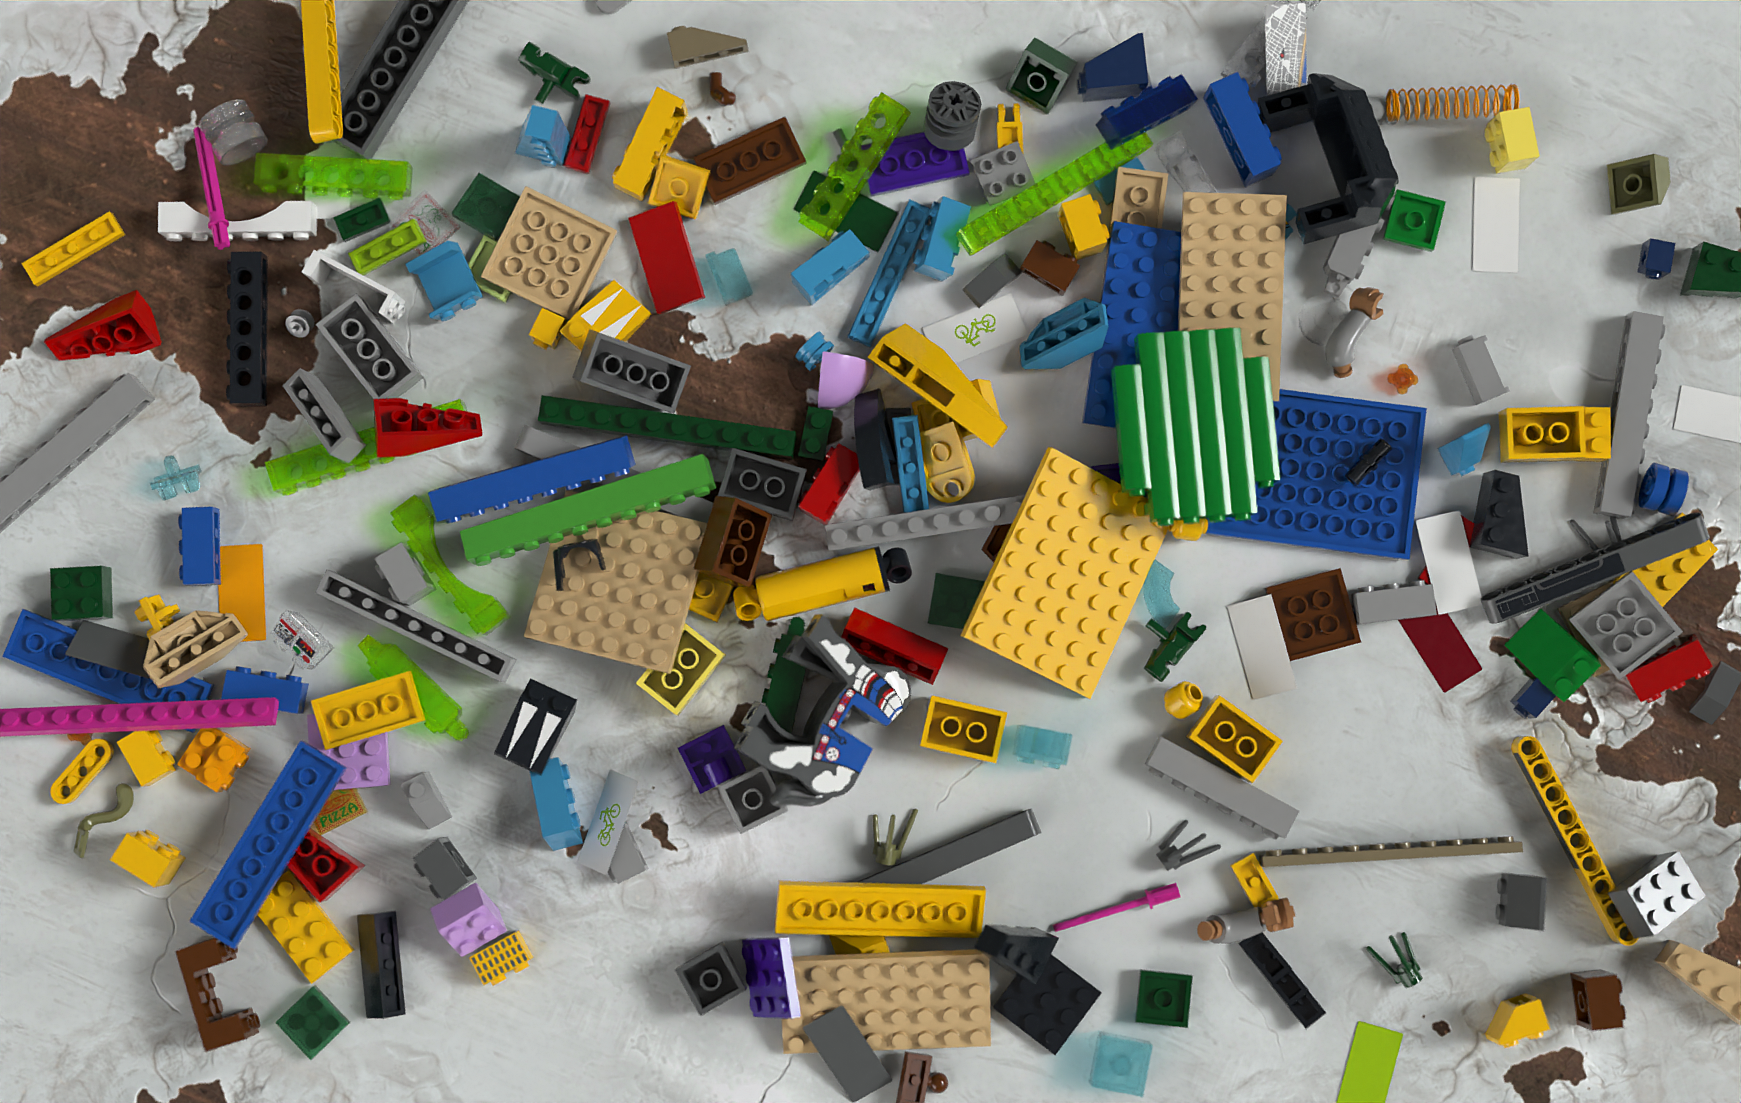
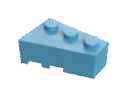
(940, 239)
(829, 266)
(555, 806)

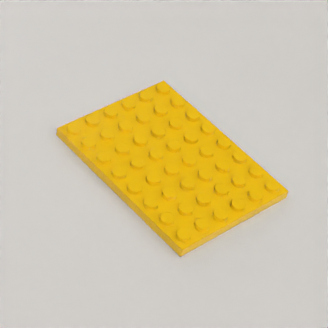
(1066, 574)

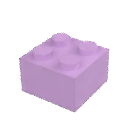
(468, 919)

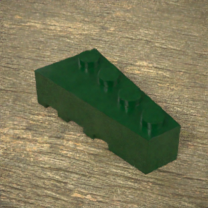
(1713, 272)

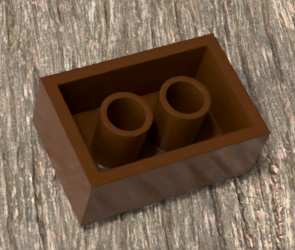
(733, 541)

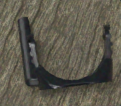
(562, 551)

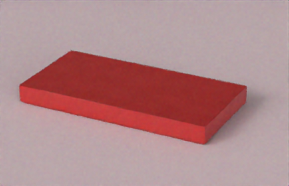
(666, 257)

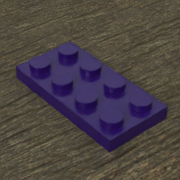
(914, 163)

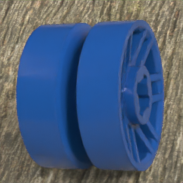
(1663, 489)

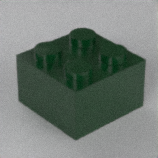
(81, 593)

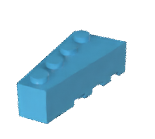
(544, 137)

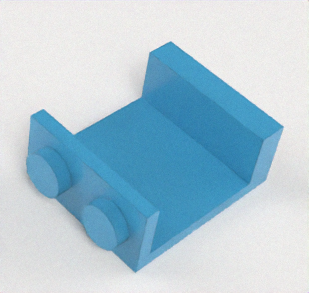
(446, 280)

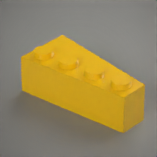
(651, 140)

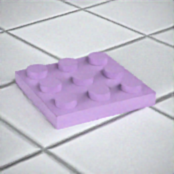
(365, 759)

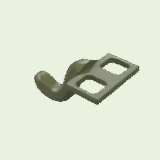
(124, 803)

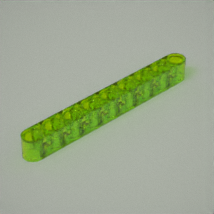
(1048, 193)

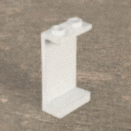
(320, 266)

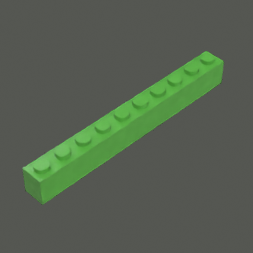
(587, 510)

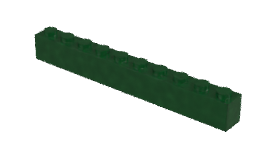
(666, 427)

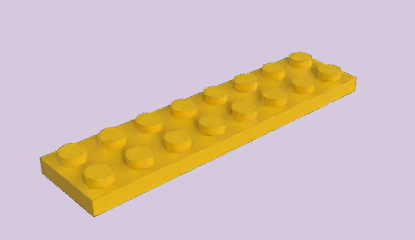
(879, 909)

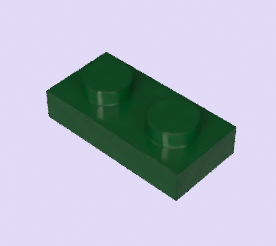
(362, 219)
(815, 434)

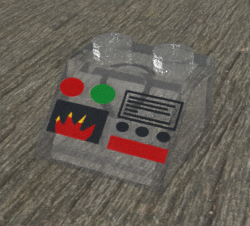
(301, 640)

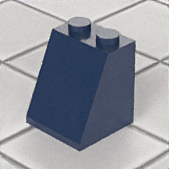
(1115, 73)

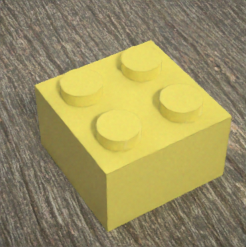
(1512, 140)

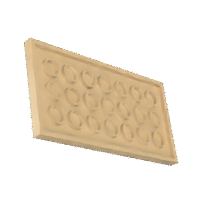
(1235, 270)
(896, 998)

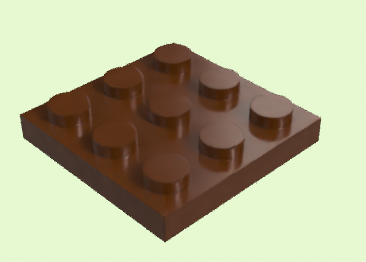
(1315, 614)

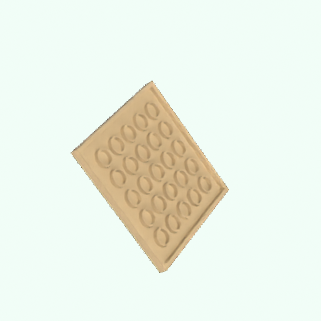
(631, 607)

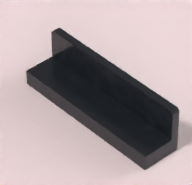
(381, 965)

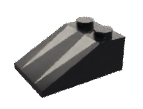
(536, 726)

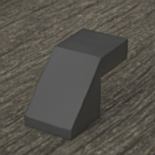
(992, 280)
(1718, 692)

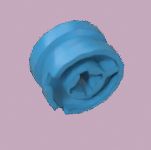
(813, 349)

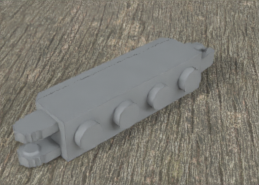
(1347, 254)

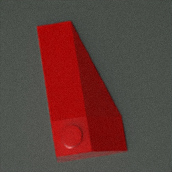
(115, 327)
(412, 428)

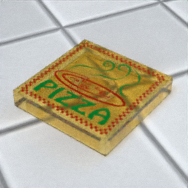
(340, 809)

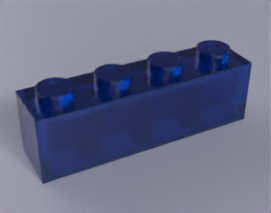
(1145, 111)

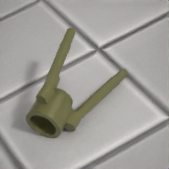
(887, 852)

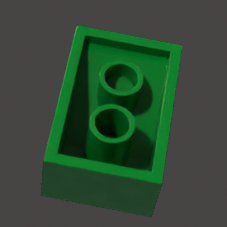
(1553, 654)

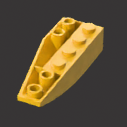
(938, 380)

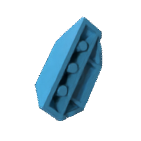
(1066, 336)

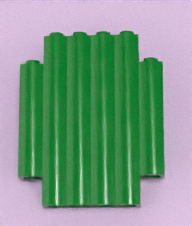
(1195, 426)

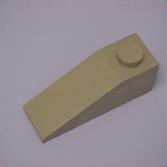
(699, 45)

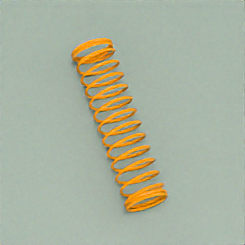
(1396, 106)

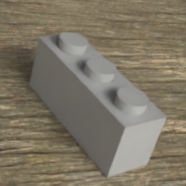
(1393, 602)

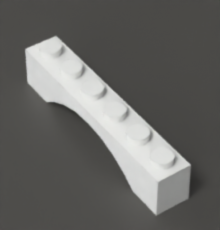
(288, 219)

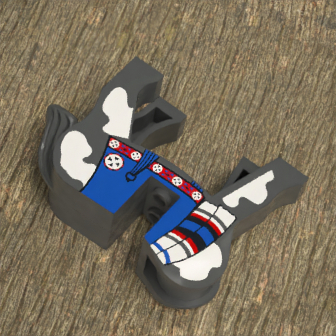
(825, 757)

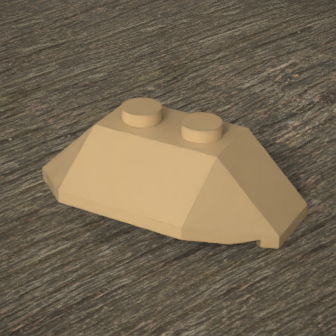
(191, 646)

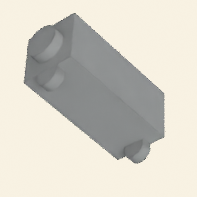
(1478, 369)

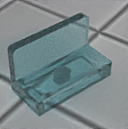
(729, 276)

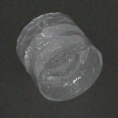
(233, 132)

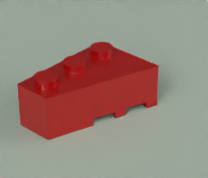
(1669, 670)

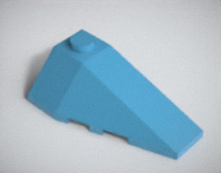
(1465, 451)

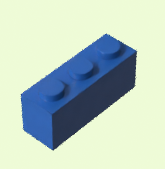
(200, 546)
(244, 685)

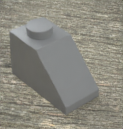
(426, 799)
(627, 858)

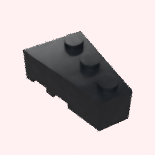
(1500, 516)
(1017, 949)

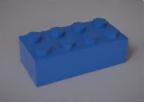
(1242, 129)

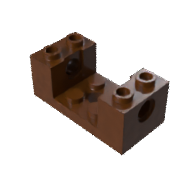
(207, 1009)

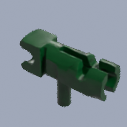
(553, 72)
(1172, 645)

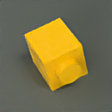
(547, 329)

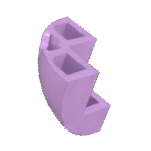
(842, 379)

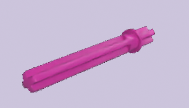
(217, 223)

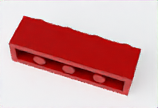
(894, 646)

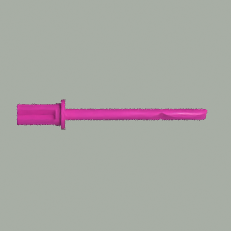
(1152, 898)

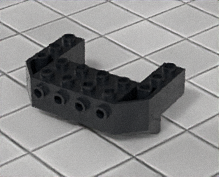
(1351, 147)

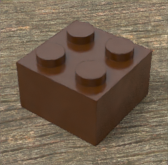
(1597, 1000)

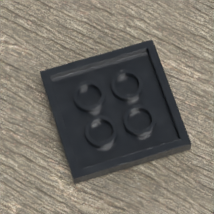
(1051, 1006)

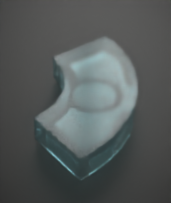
(1158, 595)

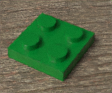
(1414, 220)

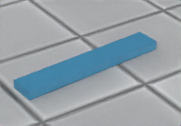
(889, 273)

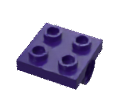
(712, 759)

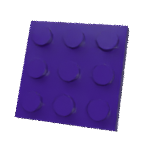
(771, 977)

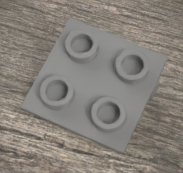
(1003, 173)

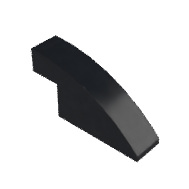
(873, 440)

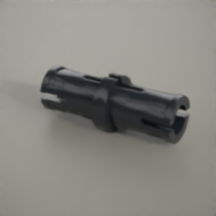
(1368, 462)

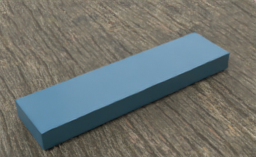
(910, 463)

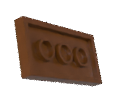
(751, 160)

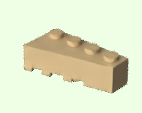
(1705, 975)

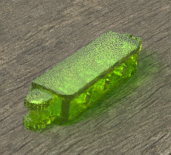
(439, 708)

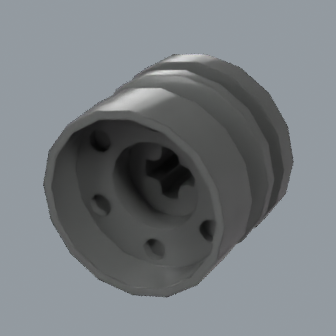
(952, 115)

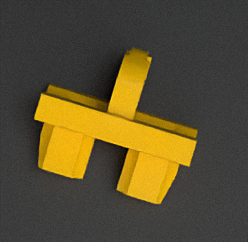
(154, 611)

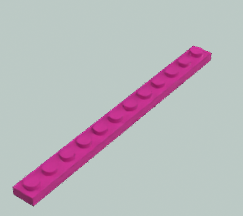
(139, 717)

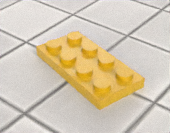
(1671, 573)
(368, 710)
(303, 928)

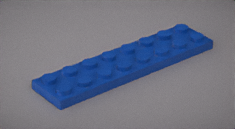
(43, 645)
(268, 844)

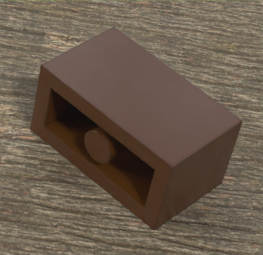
(1050, 267)

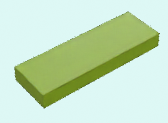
(387, 247)

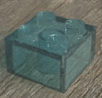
(1042, 745)
(1120, 1063)

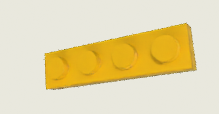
(73, 249)

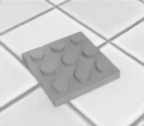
(1625, 625)

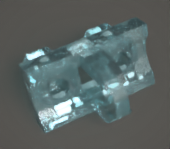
(174, 475)

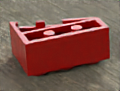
(830, 484)

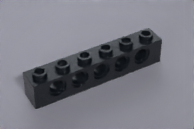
(257, 290)

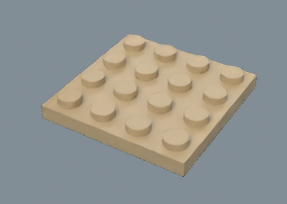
(549, 253)

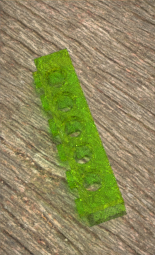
(270, 165)
(854, 181)

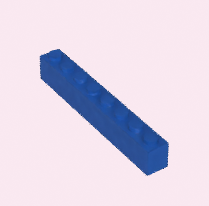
(532, 478)

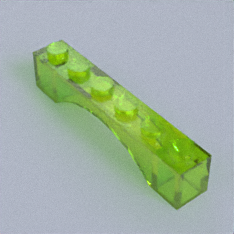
(418, 524)

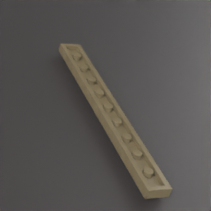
(1401, 851)

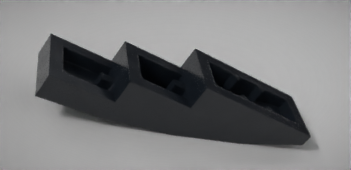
(1282, 979)

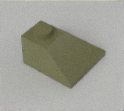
(1638, 183)

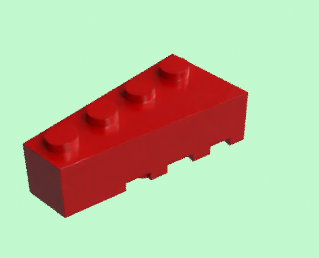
(323, 866)

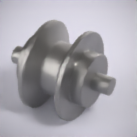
(299, 323)

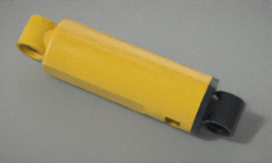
(822, 584)

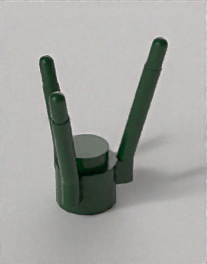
(1408, 971)

